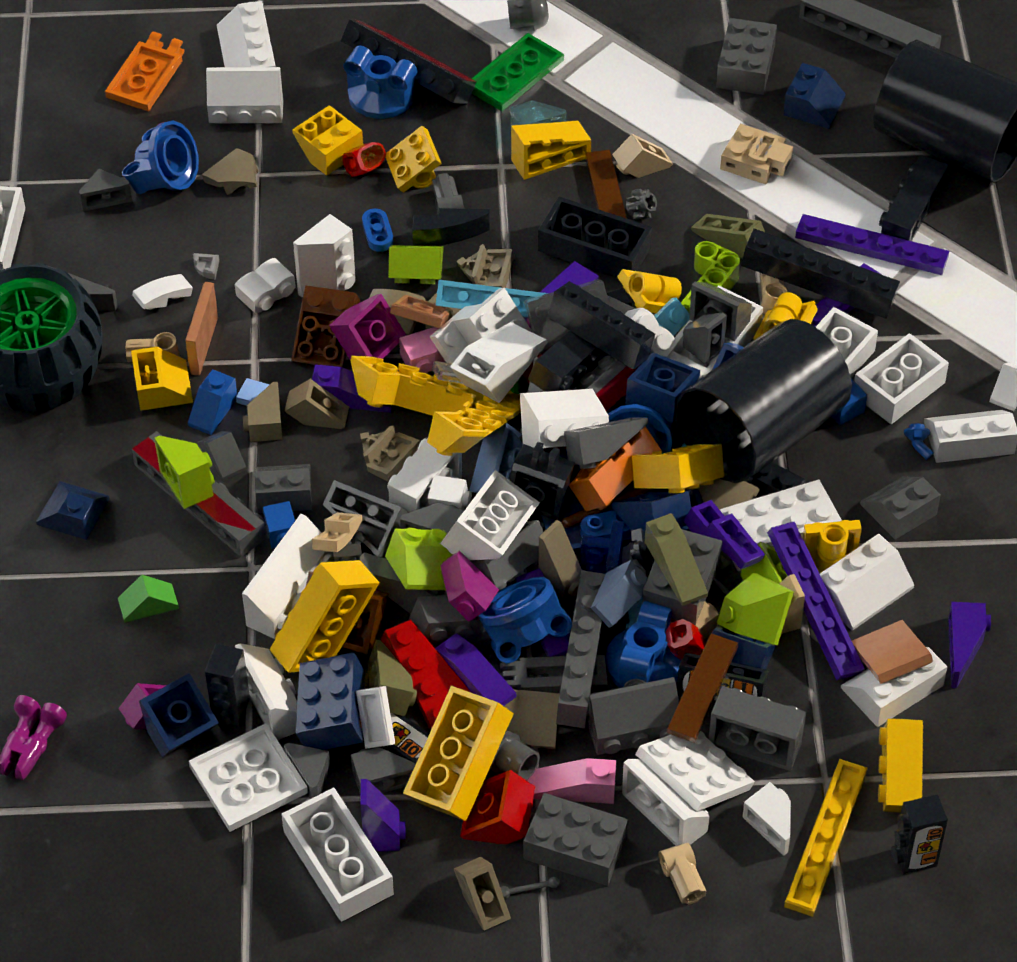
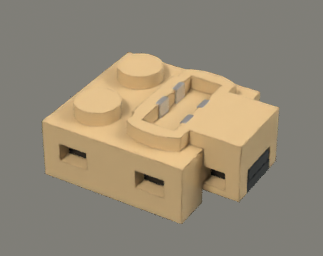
(756, 154)

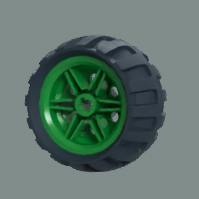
(45, 337)

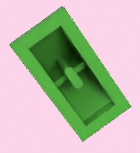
(147, 598)

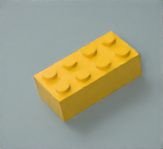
(324, 613)
(458, 753)

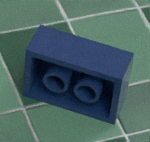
(328, 702)

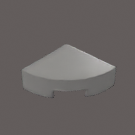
(206, 265)

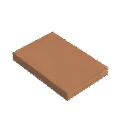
(201, 328)
(892, 651)

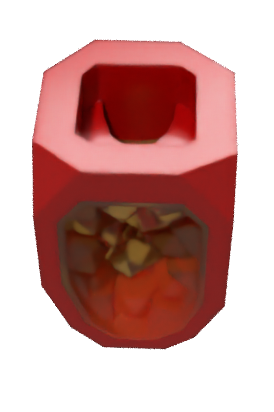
(363, 158)
(684, 637)

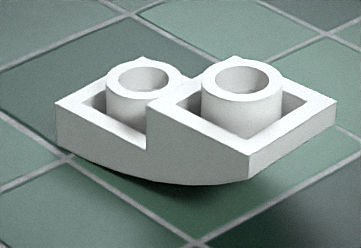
(156, 293)

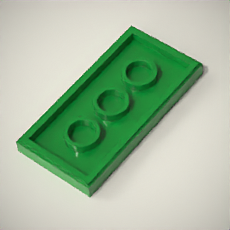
(516, 71)

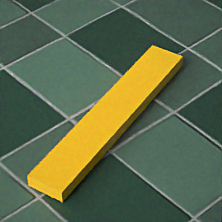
(825, 838)

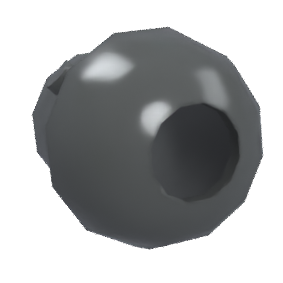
(528, 13)
(515, 757)

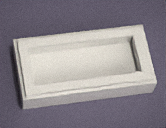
(375, 717)

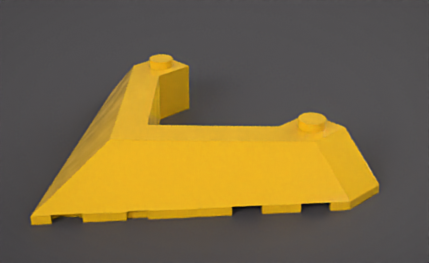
(458, 412)

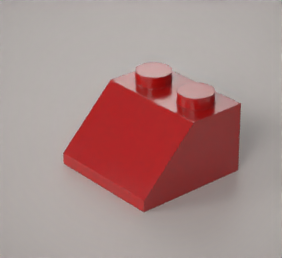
(500, 810)

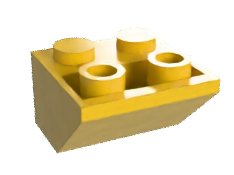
(327, 138)
(160, 378)

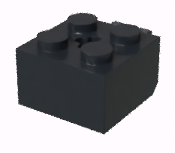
(544, 478)

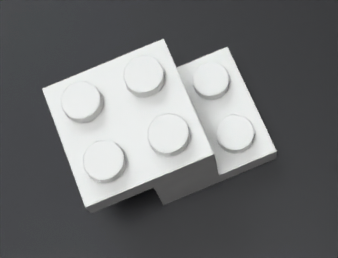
(475, 323)

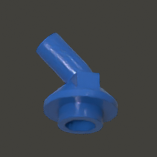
(917, 434)

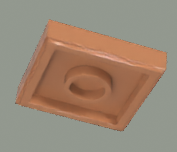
(421, 311)

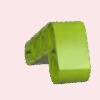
(716, 266)

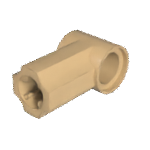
(770, 289)
(163, 340)
(680, 865)

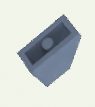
(619, 592)

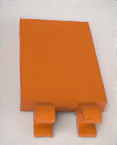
(146, 72)

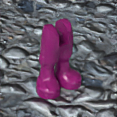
(20, 744)

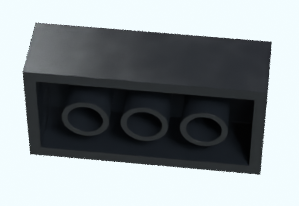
(594, 238)

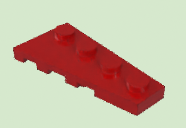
(428, 669)

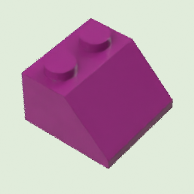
(368, 329)

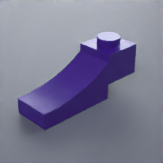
(737, 543)

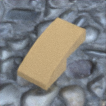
(338, 532)

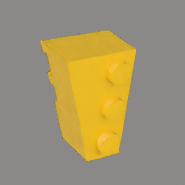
(547, 146)
(679, 469)
(900, 762)

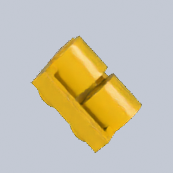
(414, 161)
(649, 289)
(787, 307)
(831, 541)

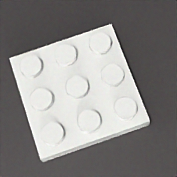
(695, 770)
(248, 777)

